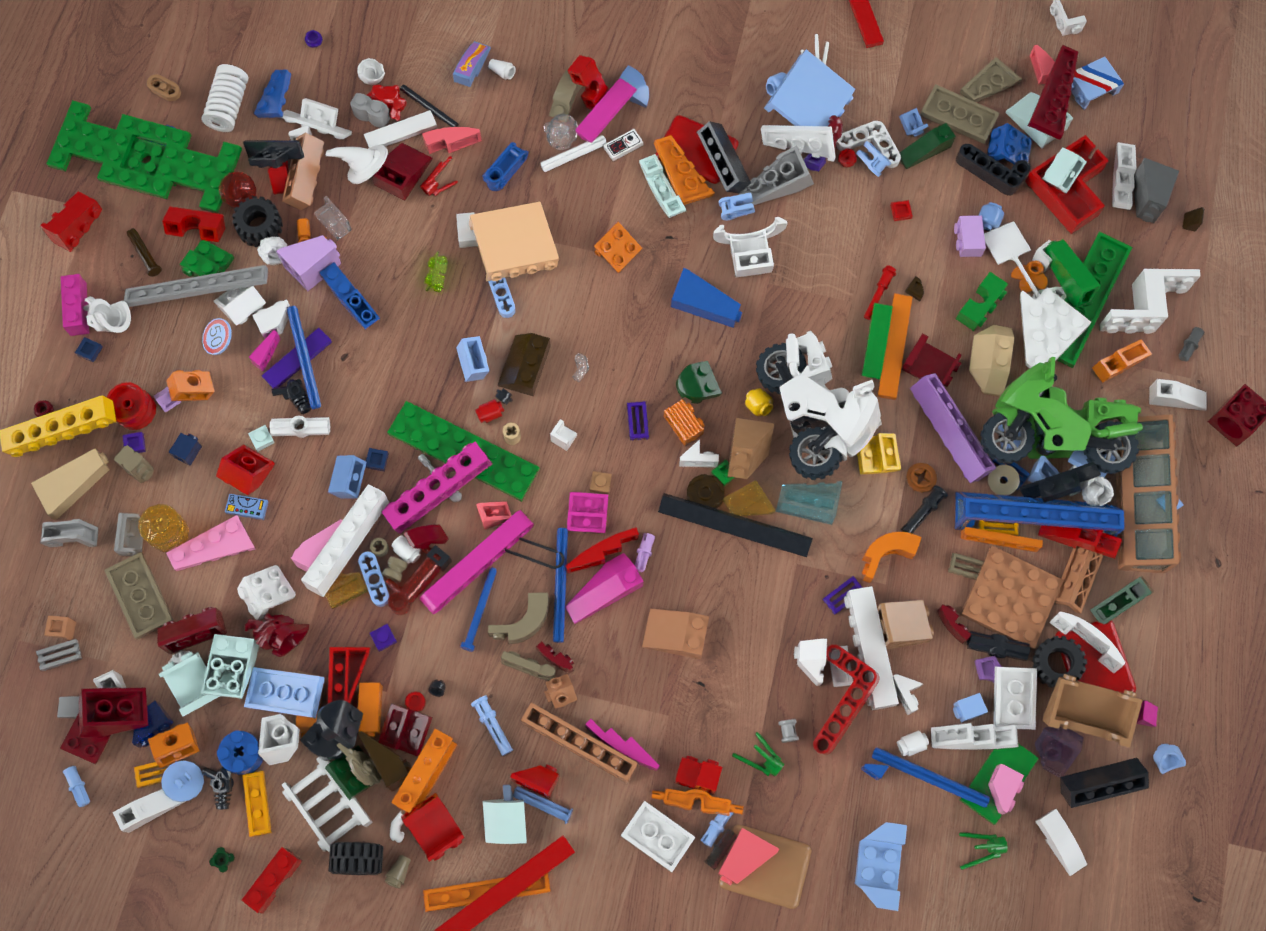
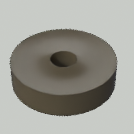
(1007, 488)

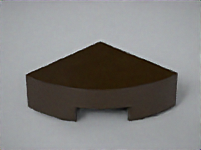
(915, 289)

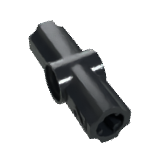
(998, 646)

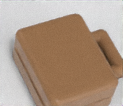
(780, 877)

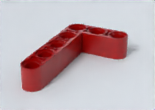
(847, 700)

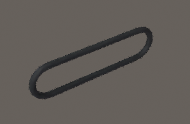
(536, 561)

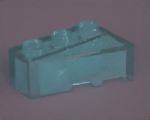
(810, 502)

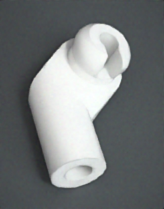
(395, 833)

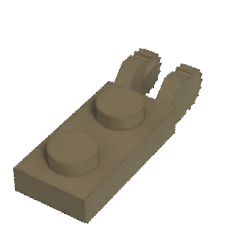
(528, 666)

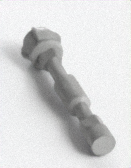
(455, 497)

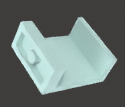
(186, 682)

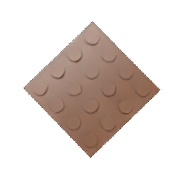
(1011, 597)

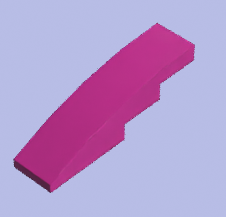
(629, 748)

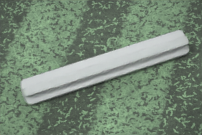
(572, 153)

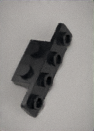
(272, 152)
(1061, 484)

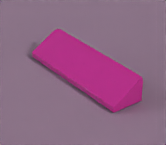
(605, 110)

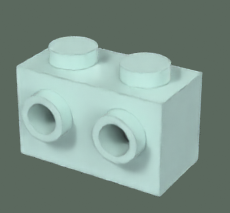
(1064, 170)

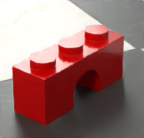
(586, 73)
(180, 220)
(266, 885)

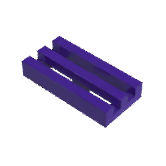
(638, 436)
(831, 604)

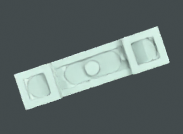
(661, 187)

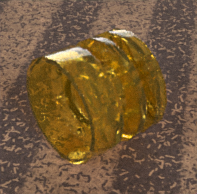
(168, 536)

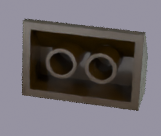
(525, 363)

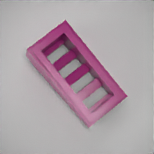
(262, 354)

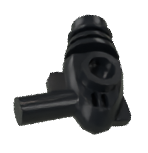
(296, 394)
(222, 784)

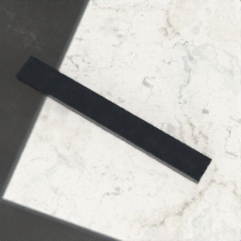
(735, 525)

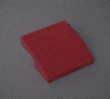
(405, 729)

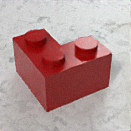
(699, 775)

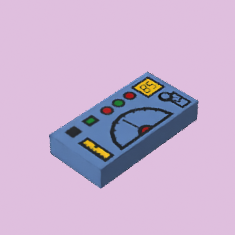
(246, 506)

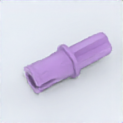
(644, 551)

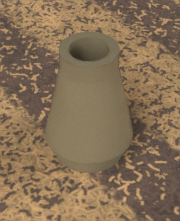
(396, 875)

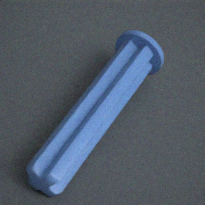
(543, 804)

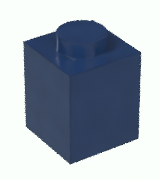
(185, 448)

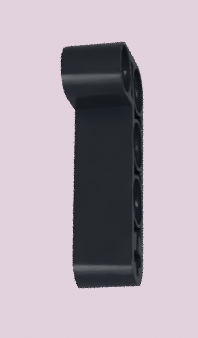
(970, 157)

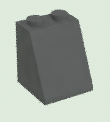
(1152, 189)

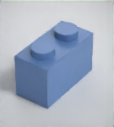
(347, 476)

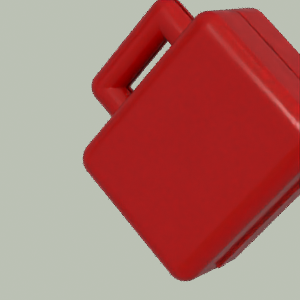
(685, 134)
(1095, 672)

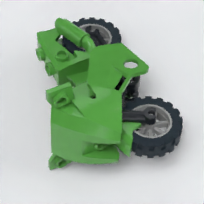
(1057, 426)

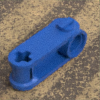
(505, 167)

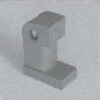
(57, 533)

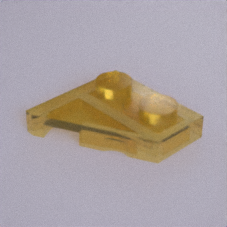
(749, 501)
(345, 589)

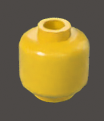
(759, 402)

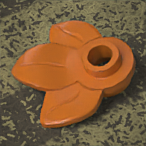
(1038, 278)

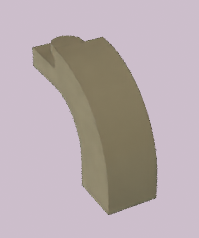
(564, 95)
(528, 626)

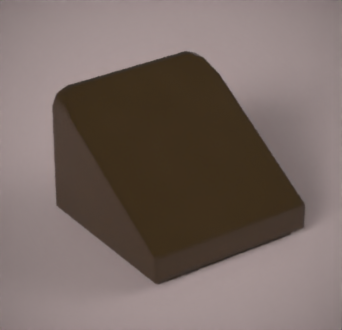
(1193, 219)

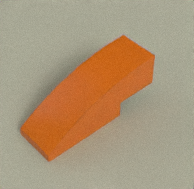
(1121, 360)

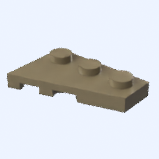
(989, 81)

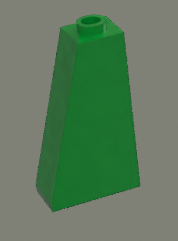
(1071, 273)

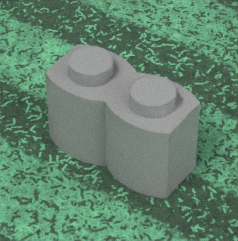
(370, 110)

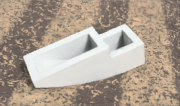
(1061, 841)

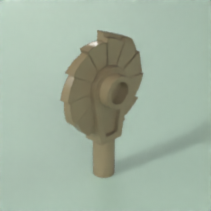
(361, 766)

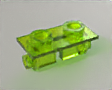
(433, 279)

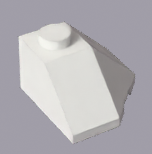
(812, 658)
(277, 739)

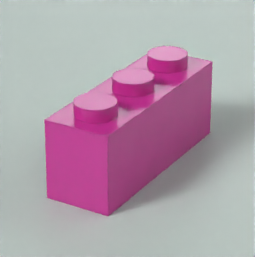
(73, 301)

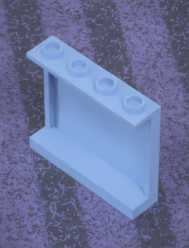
(810, 93)

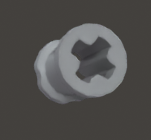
(788, 730)

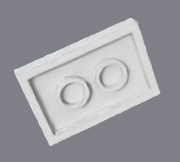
(1015, 697)
(658, 836)

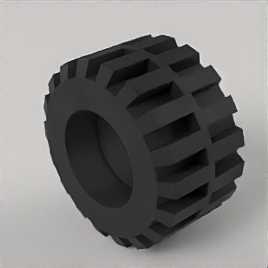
(253, 209)
(1063, 646)
(355, 858)

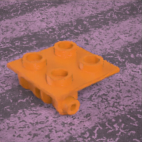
(617, 247)

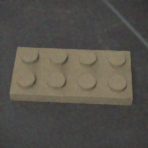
(959, 113)
(138, 595)

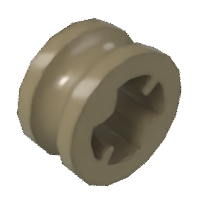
(382, 552)

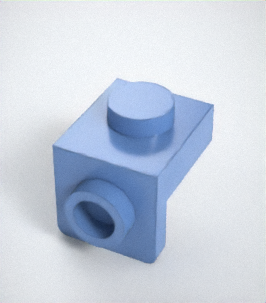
(912, 122)

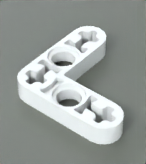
(875, 137)

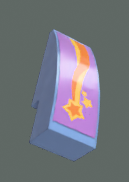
(471, 63)

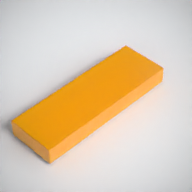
(256, 804)

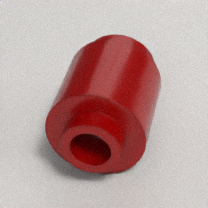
(489, 411)

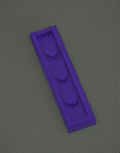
(290, 362)

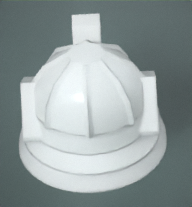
(107, 317)

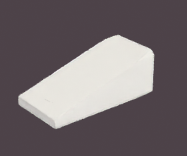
(465, 236)

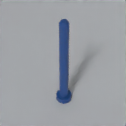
(467, 645)

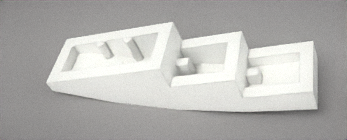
(1123, 176)
(974, 737)

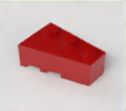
(345, 671)

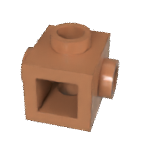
(560, 691)

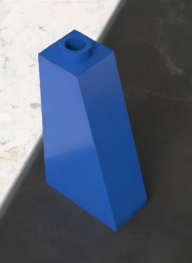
(704, 300)

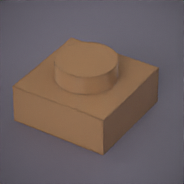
(600, 482)

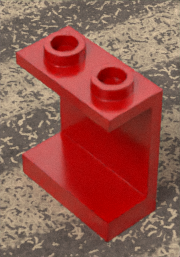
(433, 827)

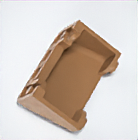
(1093, 710)

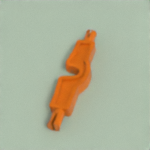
(686, 800)

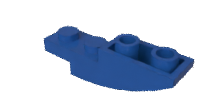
(349, 296)

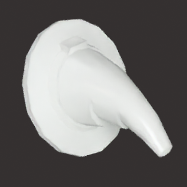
(362, 161)

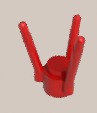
(430, 185)

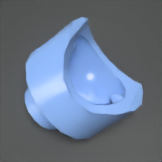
(1168, 758)

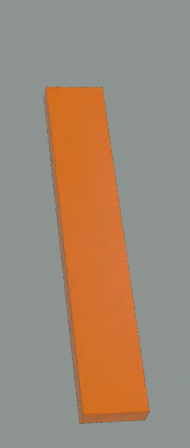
(895, 347)
(466, 893)

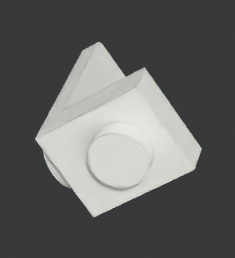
(1066, 25)

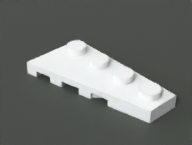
(808, 139)

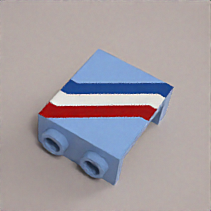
(1094, 81)

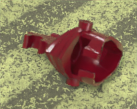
(277, 633)

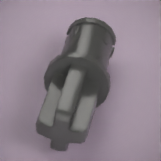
(1191, 344)

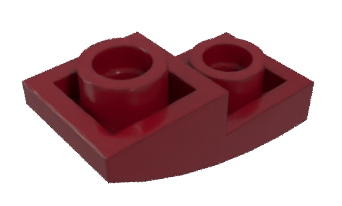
(423, 536)
(948, 617)
(560, 661)

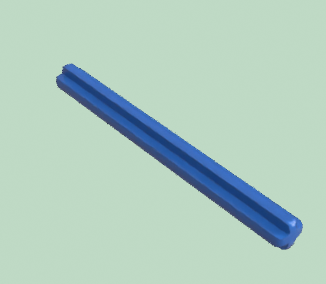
(304, 358)
(560, 586)
(931, 777)

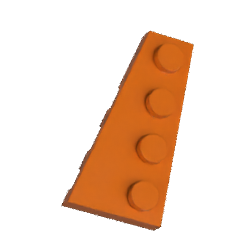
(681, 172)

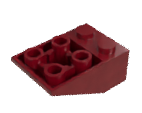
(401, 171)

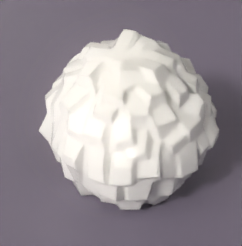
(268, 249)
(1097, 491)

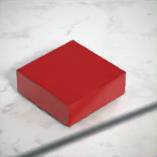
(901, 210)

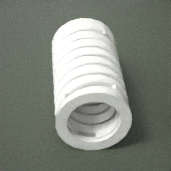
(225, 98)

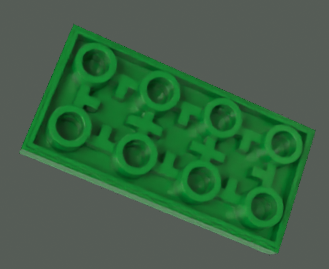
(1017, 759)

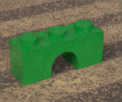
(990, 290)

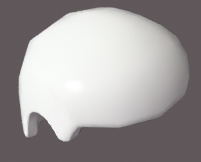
(370, 71)

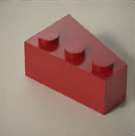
(73, 221)

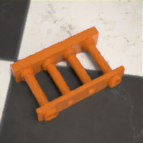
(425, 771)

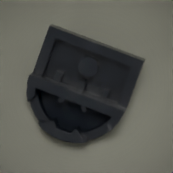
(340, 722)
(319, 746)

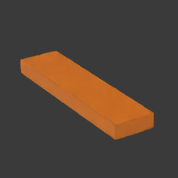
(1001, 539)

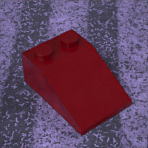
(111, 710)

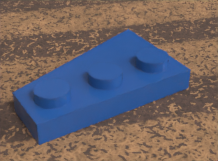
(273, 96)

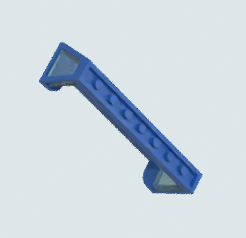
(1034, 511)

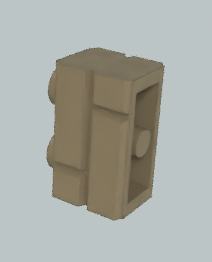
(134, 464)

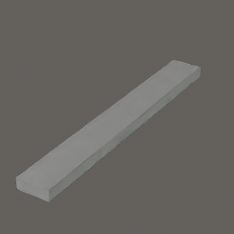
(196, 286)

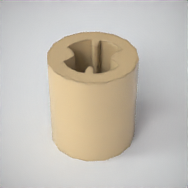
(511, 433)

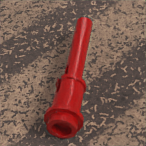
(888, 273)

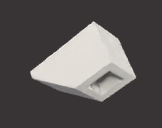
(272, 318)

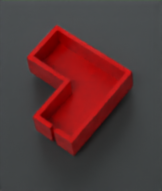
(1079, 203)

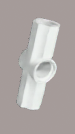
(288, 426)

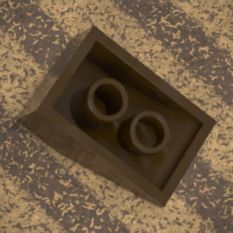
(389, 765)

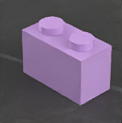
(970, 236)

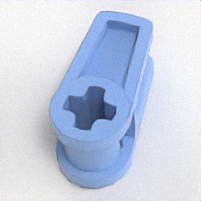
(879, 161)
(736, 206)

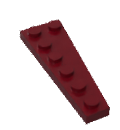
(1053, 104)

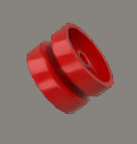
(132, 405)

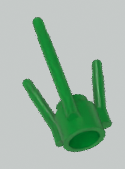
(773, 762)
(994, 845)

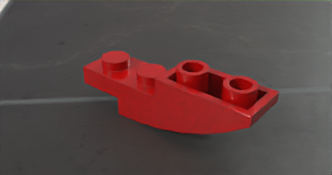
(1088, 539)

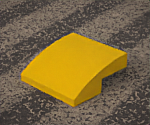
(879, 455)

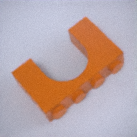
(368, 703)

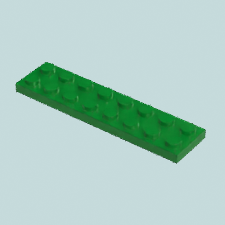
(1105, 264)
(443, 439)

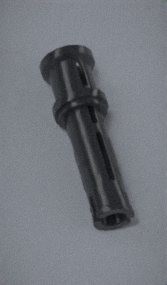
(929, 505)

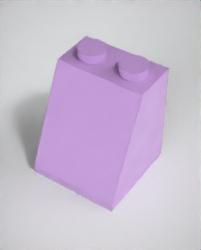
(308, 258)

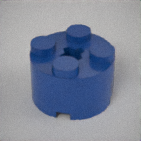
(229, 753)

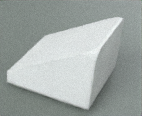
(297, 132)

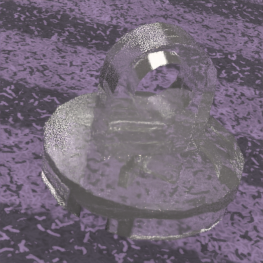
(561, 131)

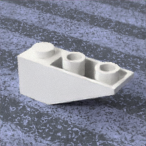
(1177, 395)
(144, 810)

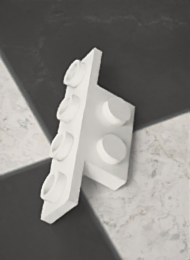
(318, 117)

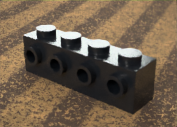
(724, 157)
(1104, 782)

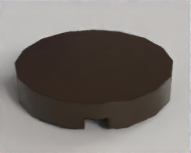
(706, 490)

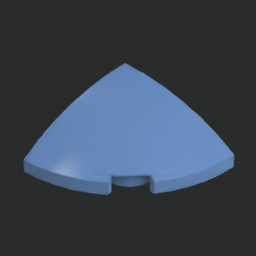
(637, 80)

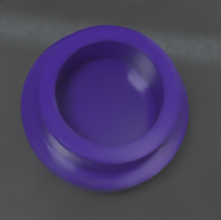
(313, 39)

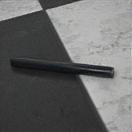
(428, 106)

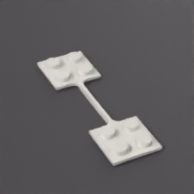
(1008, 244)

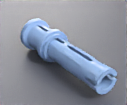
(487, 716)

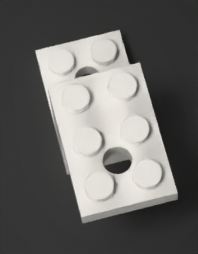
(1149, 300)

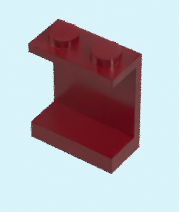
(929, 360)

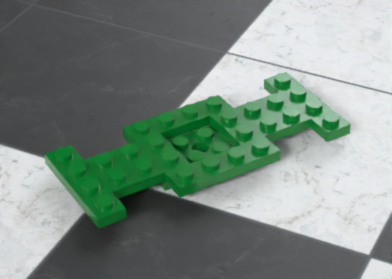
(124, 155)

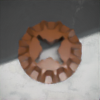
(918, 469)

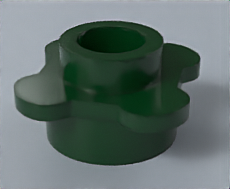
(221, 853)

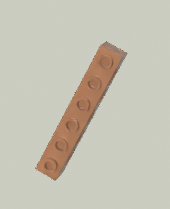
(579, 743)

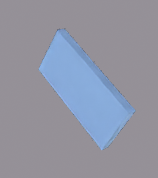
(284, 692)

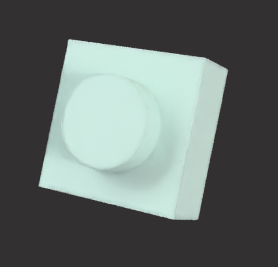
(261, 438)

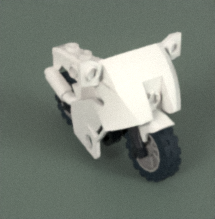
(826, 420)

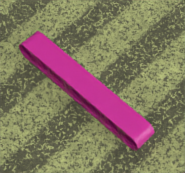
(476, 562)

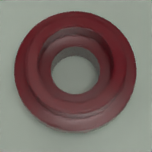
(40, 405)

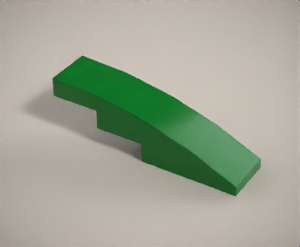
(877, 341)

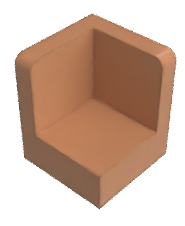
(60, 627)

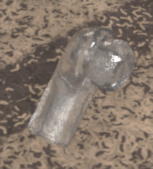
(582, 366)

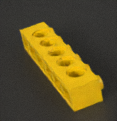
(57, 426)

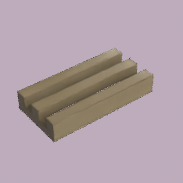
(951, 569)

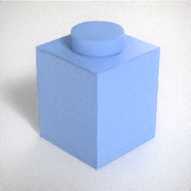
(969, 708)

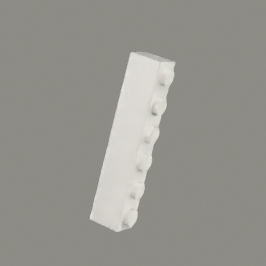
(345, 540)
(871, 645)

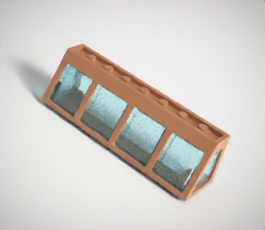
(1150, 500)

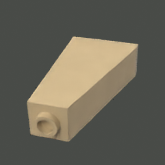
(69, 482)

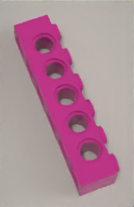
(432, 497)

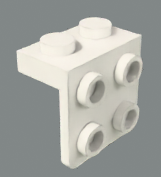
(265, 590)

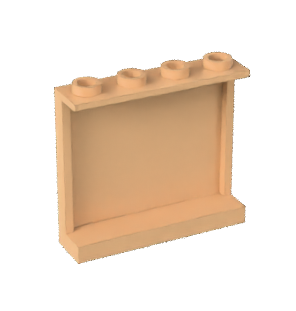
(514, 241)

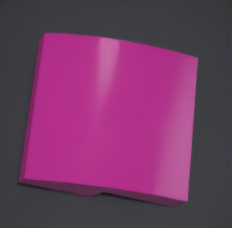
(587, 512)

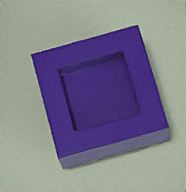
(814, 163)
(135, 441)
(383, 637)

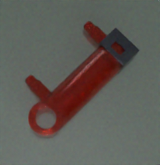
(435, 562)

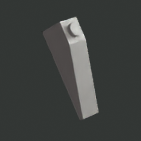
(783, 177)

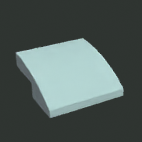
(504, 821)

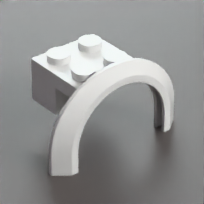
(751, 250)

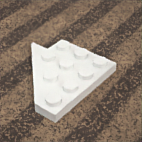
(1048, 326)

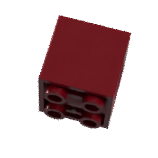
(1240, 415)

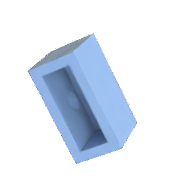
(472, 359)

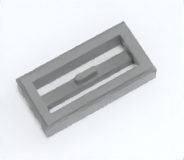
(42, 652)

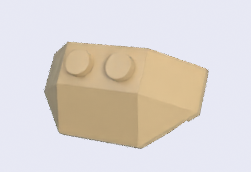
(992, 358)

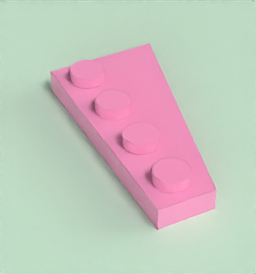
(218, 542)

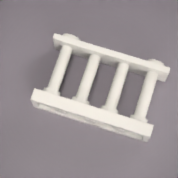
(358, 818)

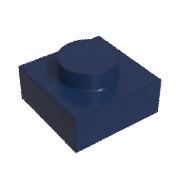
(88, 349)
(376, 459)

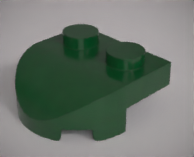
(697, 383)

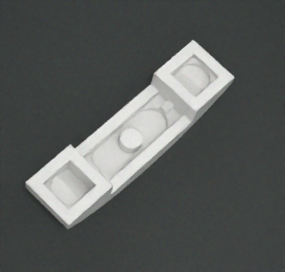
(1111, 657)

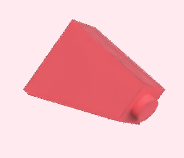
(745, 857)

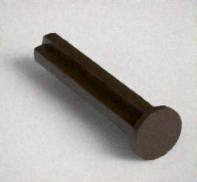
(152, 267)

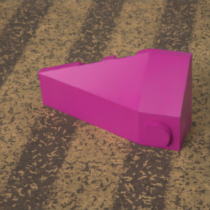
(607, 586)

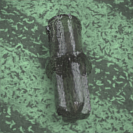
(720, 849)

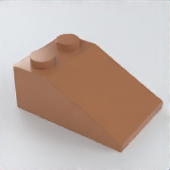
(676, 632)

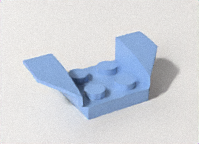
(880, 865)

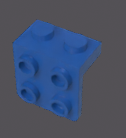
(1009, 144)

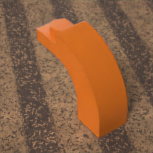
(892, 543)

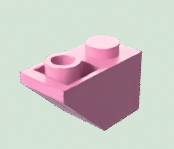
(1004, 786)

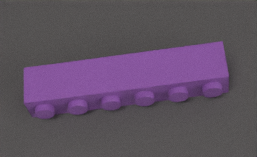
(952, 428)

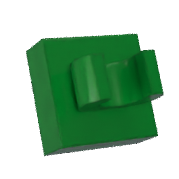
(721, 472)

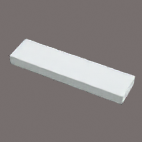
(401, 130)

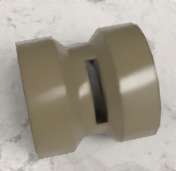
(396, 567)

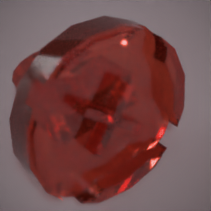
(236, 188)

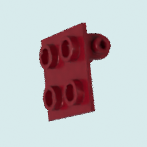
(84, 747)

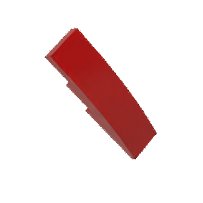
(595, 555)

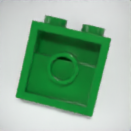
(206, 260)

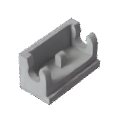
(128, 538)

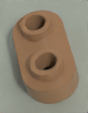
(165, 87)

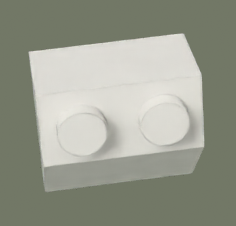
(240, 303)

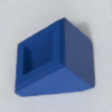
(874, 770)

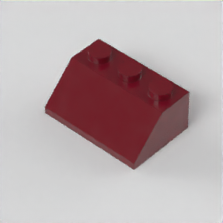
(191, 630)

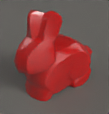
(391, 97)

